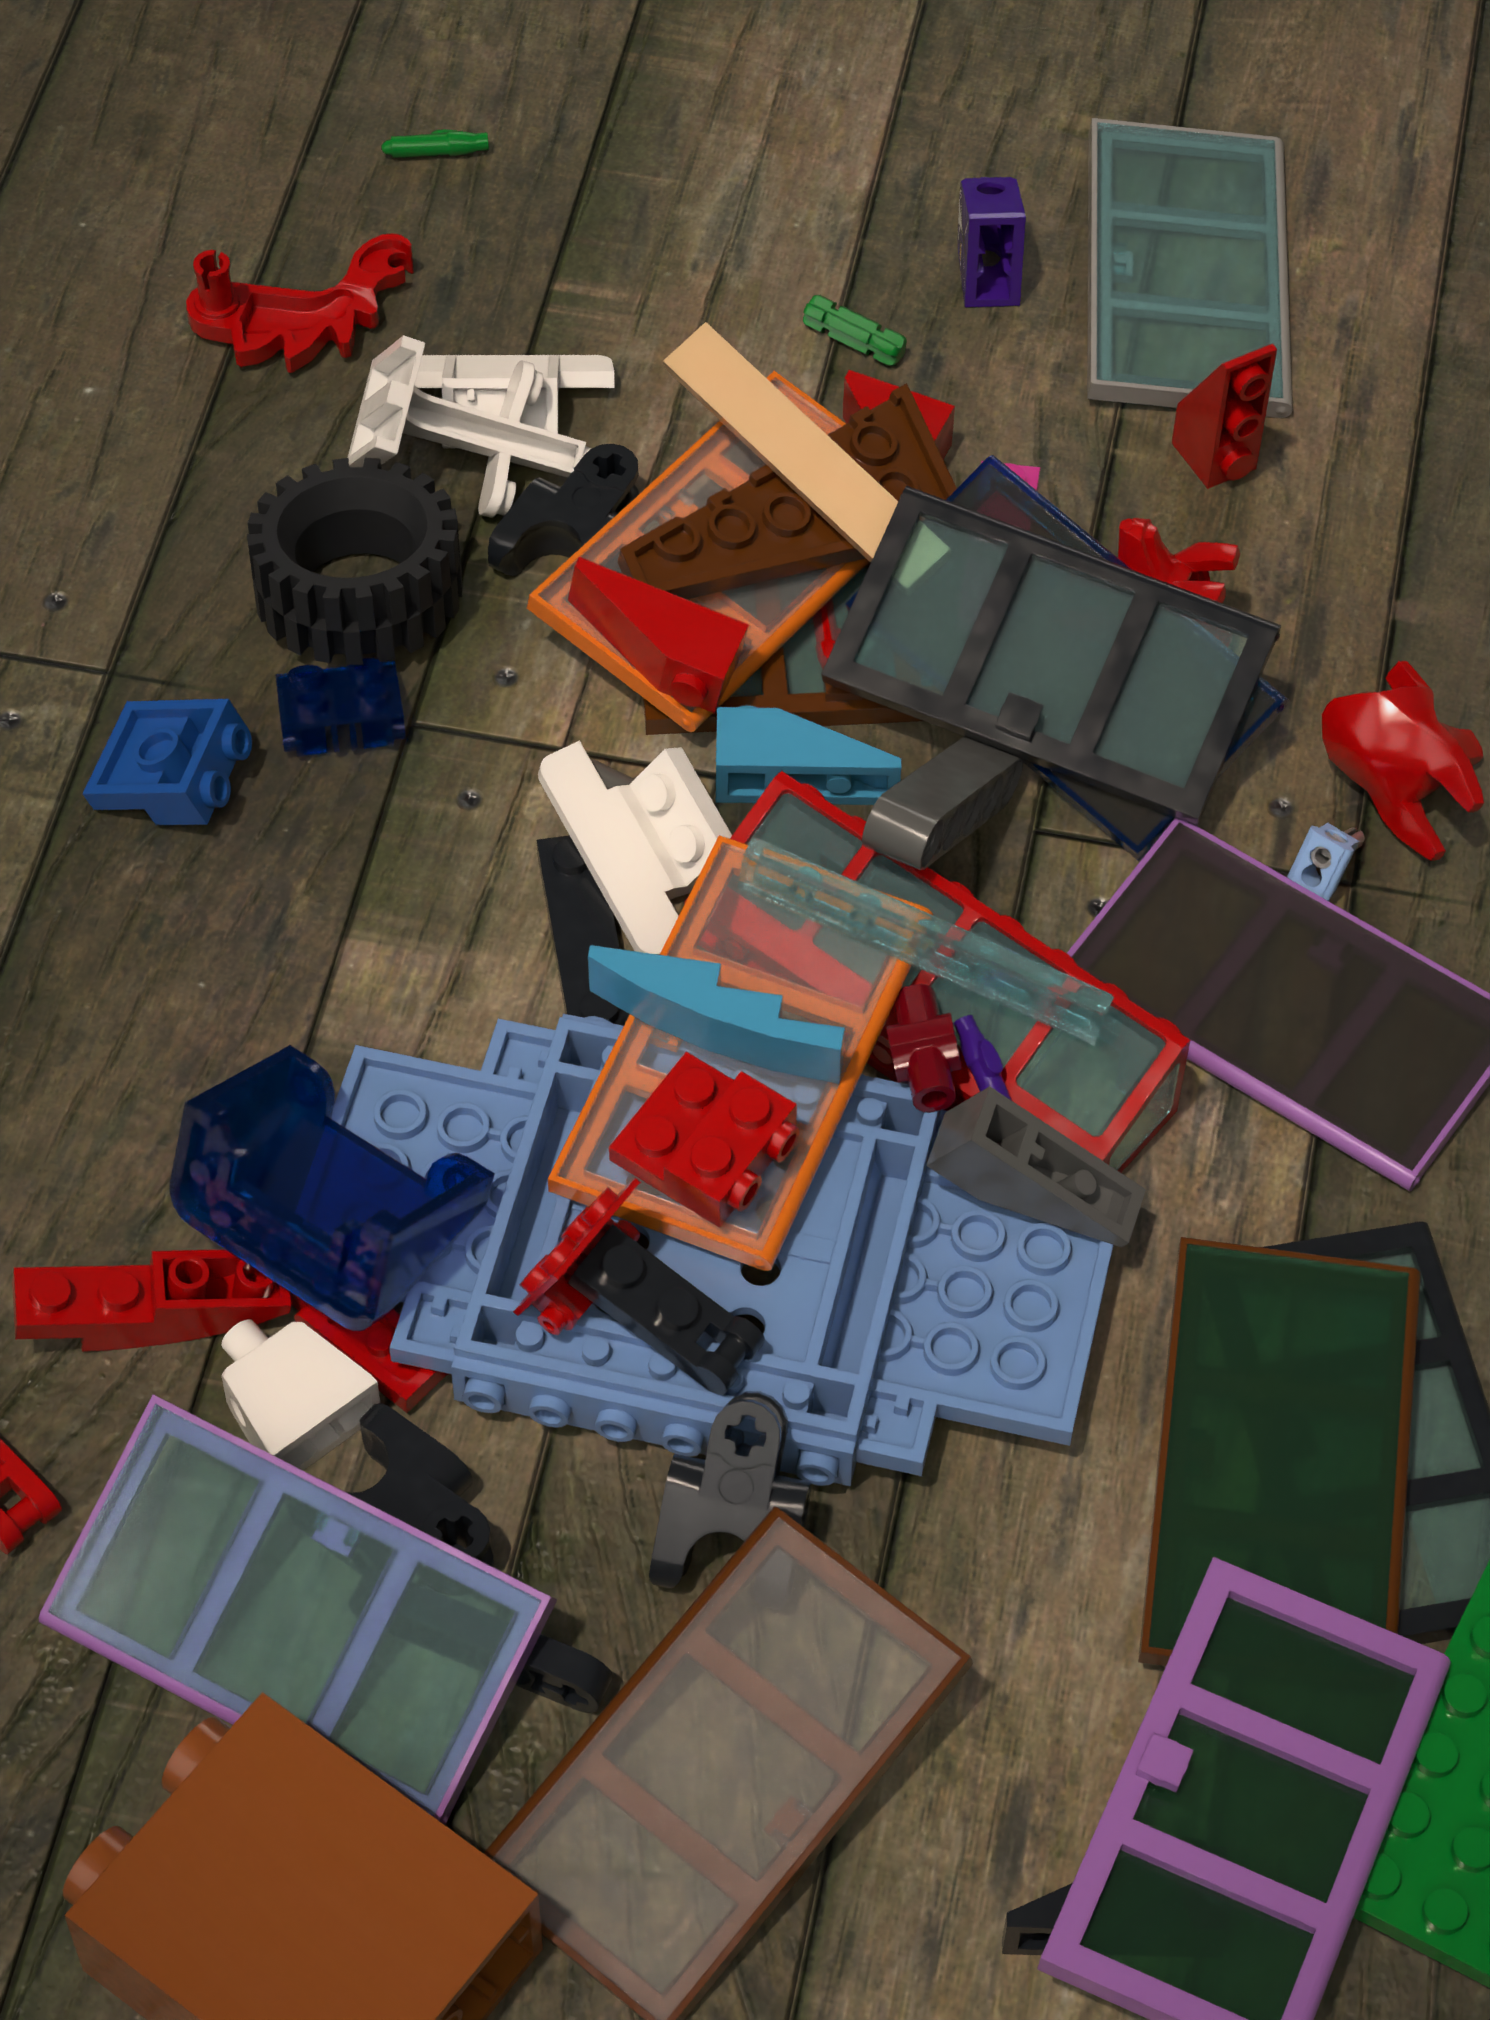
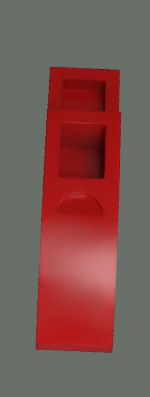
(137, 1306)

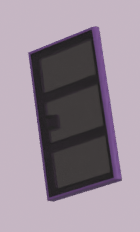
(1296, 1001)

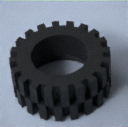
(347, 515)

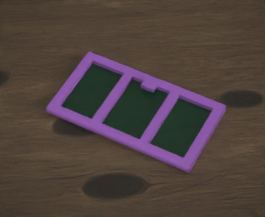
(1247, 1809)

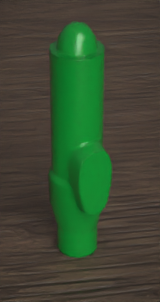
(436, 144)

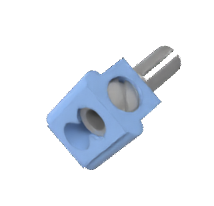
(1327, 849)

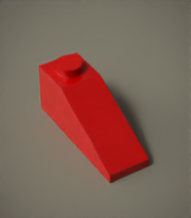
(665, 637)

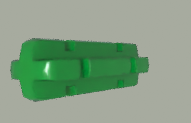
(854, 330)

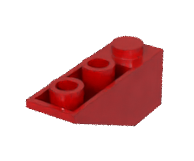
(1224, 418)

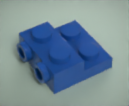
(170, 760)

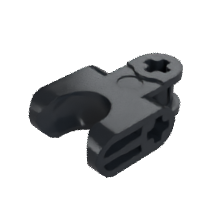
(564, 518)
(422, 1483)
(729, 1488)

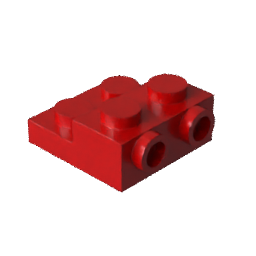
(707, 1138)

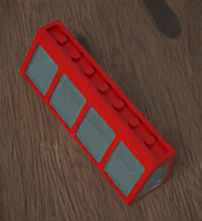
(1097, 1095)

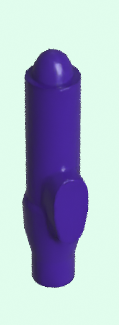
(980, 1056)

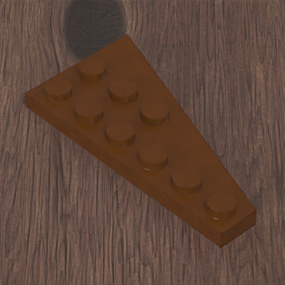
(771, 531)

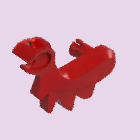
(301, 322)

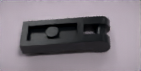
(665, 1310)

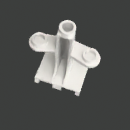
(397, 406)

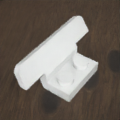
(484, 380)
(637, 838)

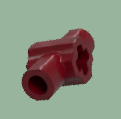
(924, 1048)

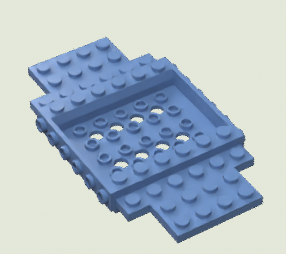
(886, 1303)

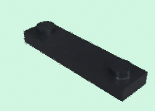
(576, 920)

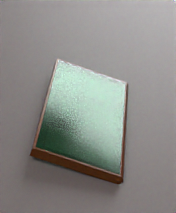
(1283, 1431)

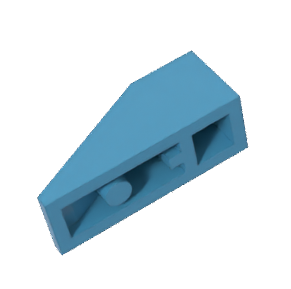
(762, 742)

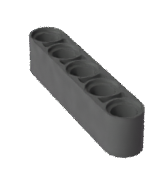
(942, 803)

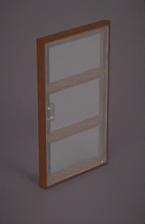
(725, 1767)

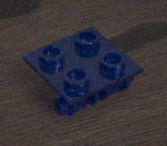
(338, 696)

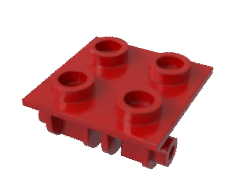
(548, 1280)

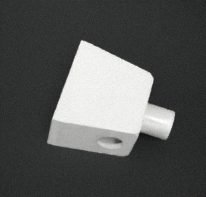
(294, 1391)

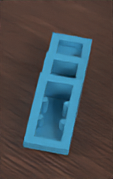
(689, 1003)

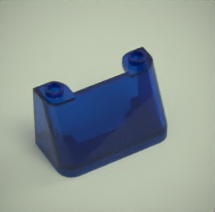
(311, 1199)

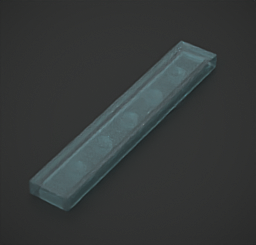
(924, 941)

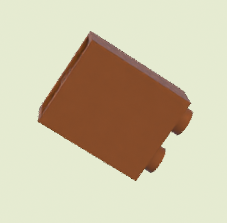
(295, 1892)

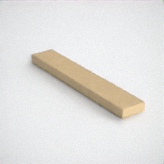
(783, 438)

